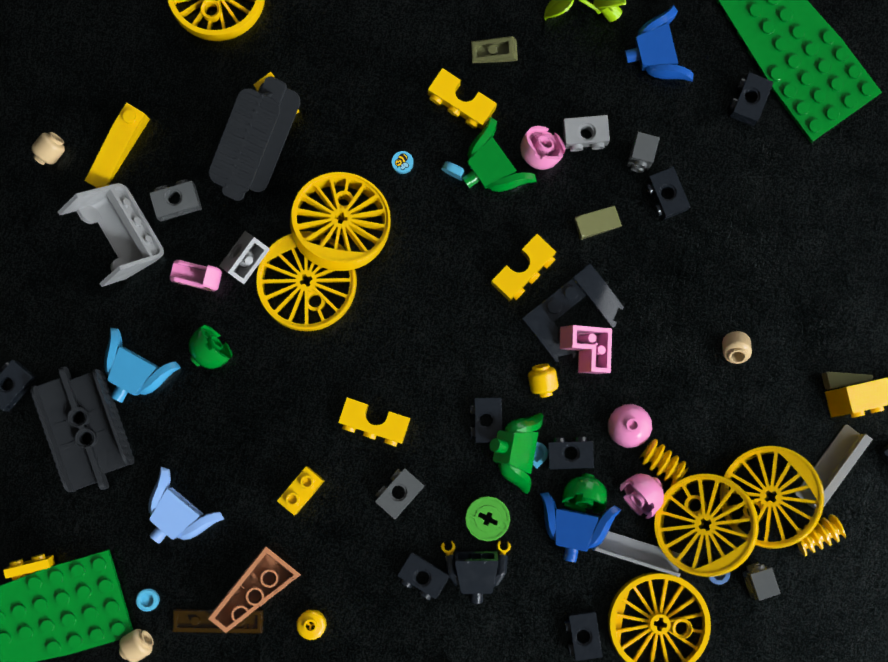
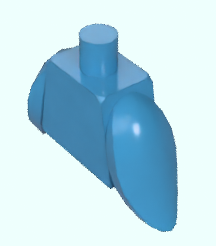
(131, 371)

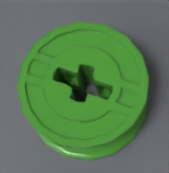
(499, 512)

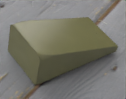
(494, 50)
(597, 222)
(835, 379)

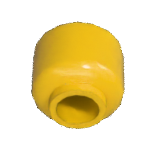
(543, 380)
(318, 620)

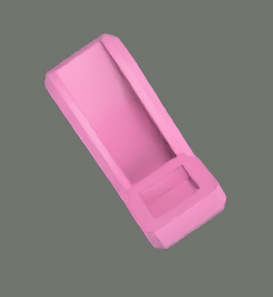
(196, 275)

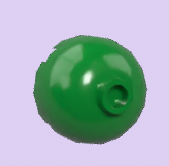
(208, 349)
(584, 493)

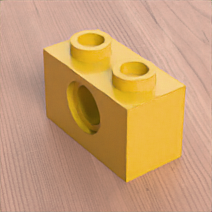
(300, 490)

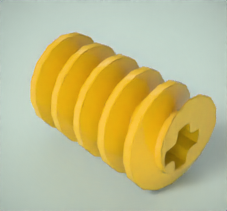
(664, 462)
(822, 532)

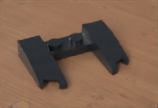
(585, 283)

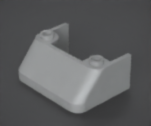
(122, 225)

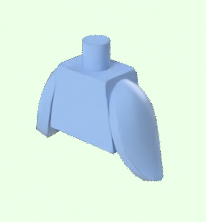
(174, 513)

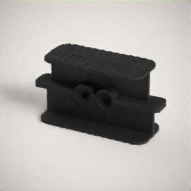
(254, 138)
(57, 409)

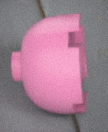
(542, 148)
(629, 426)
(643, 494)

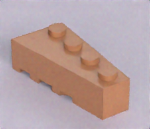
(257, 584)

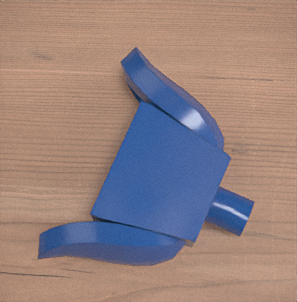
(656, 49)
(574, 528)

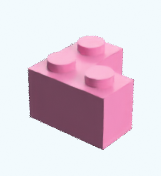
(593, 347)

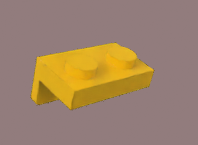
(19, 568)

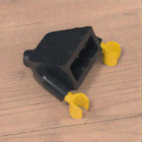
(476, 570)

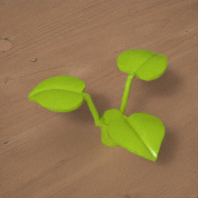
(608, 8)

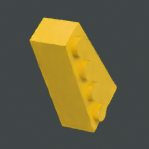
(858, 398)

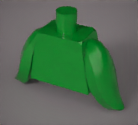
(491, 164)
(516, 450)

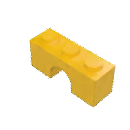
(475, 111)
(511, 283)
(354, 417)

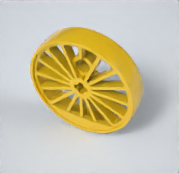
(216, 35)
(277, 249)
(332, 258)
(804, 470)
(727, 562)
(616, 615)

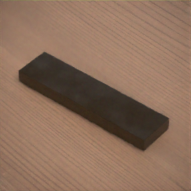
(196, 621)

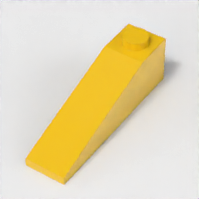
(117, 145)

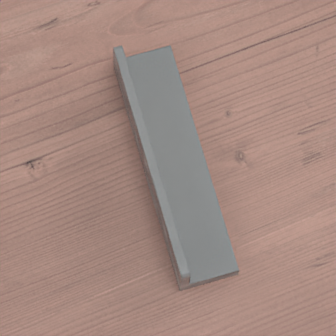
(837, 462)
(637, 552)

